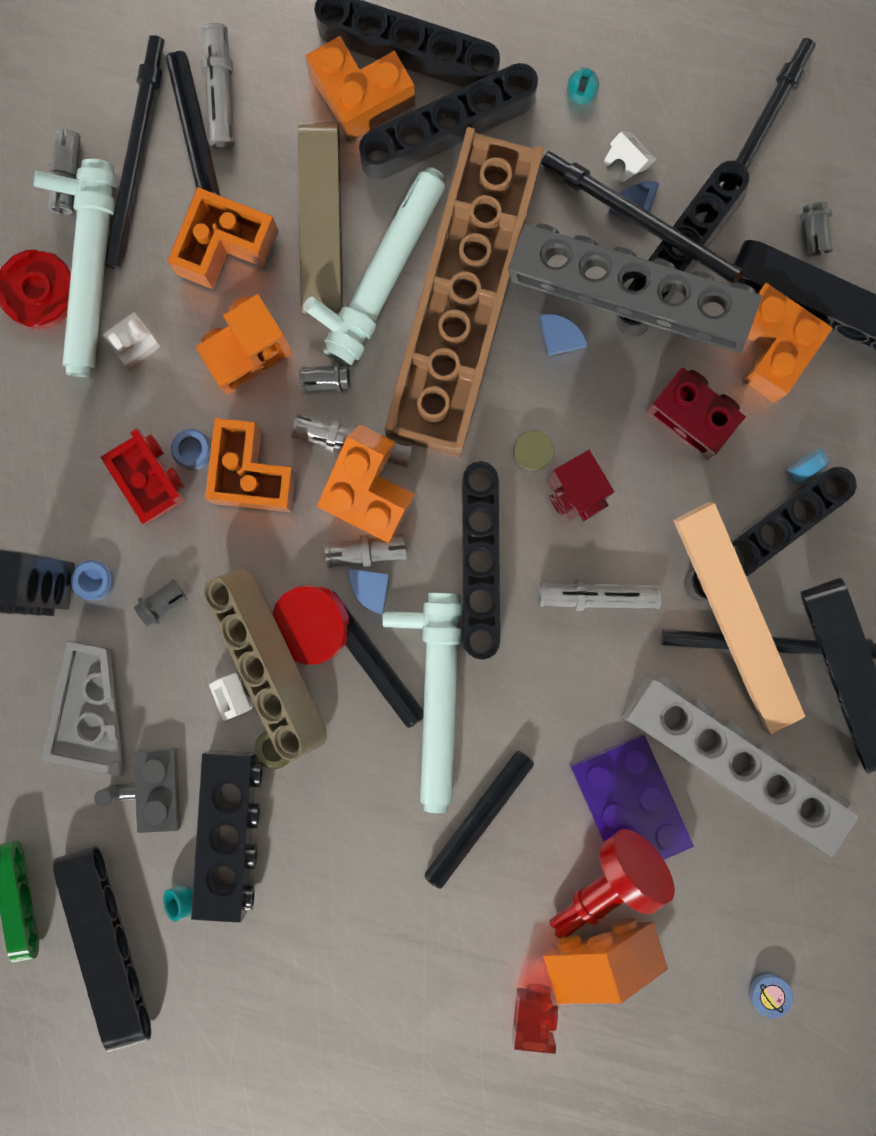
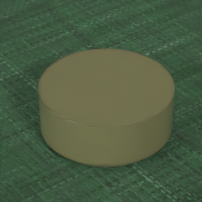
(533, 450)
(267, 753)

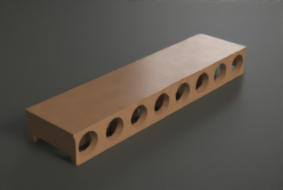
(463, 293)

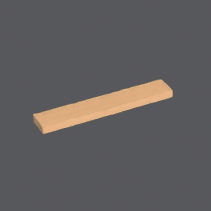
(739, 617)

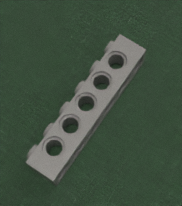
(823, 829)

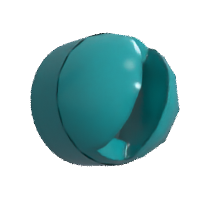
(591, 87)
(178, 902)

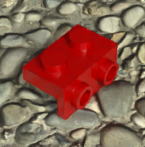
(143, 477)

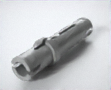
(218, 70)
(334, 435)
(599, 595)

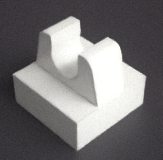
(632, 152)
(131, 340)
(230, 696)

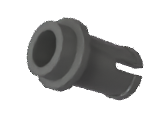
(817, 228)
(325, 377)
(160, 603)

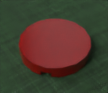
(35, 289)
(312, 623)

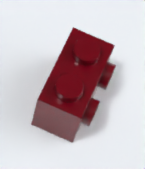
(696, 412)
(579, 487)

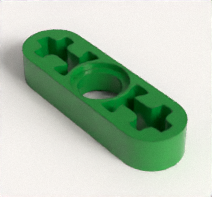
(17, 905)

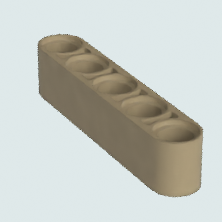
(320, 214)
(265, 664)

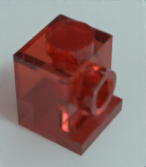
(534, 1019)

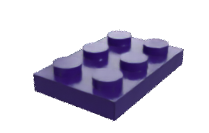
(630, 793)

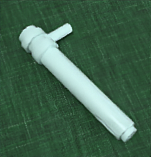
(94, 207)
(358, 319)
(442, 638)

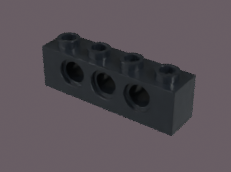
(33, 583)
(211, 897)

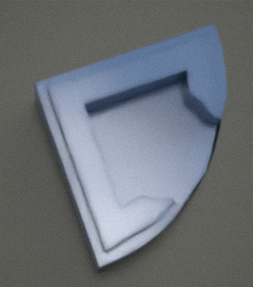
(641, 194)
(560, 334)
(369, 588)

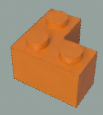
(359, 96)
(214, 230)
(789, 343)
(244, 347)
(236, 475)
(357, 490)
(607, 965)

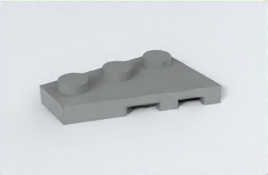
(84, 713)

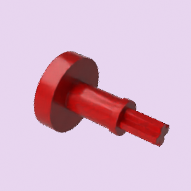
(631, 875)

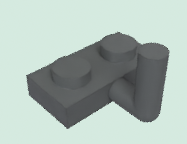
(154, 791)

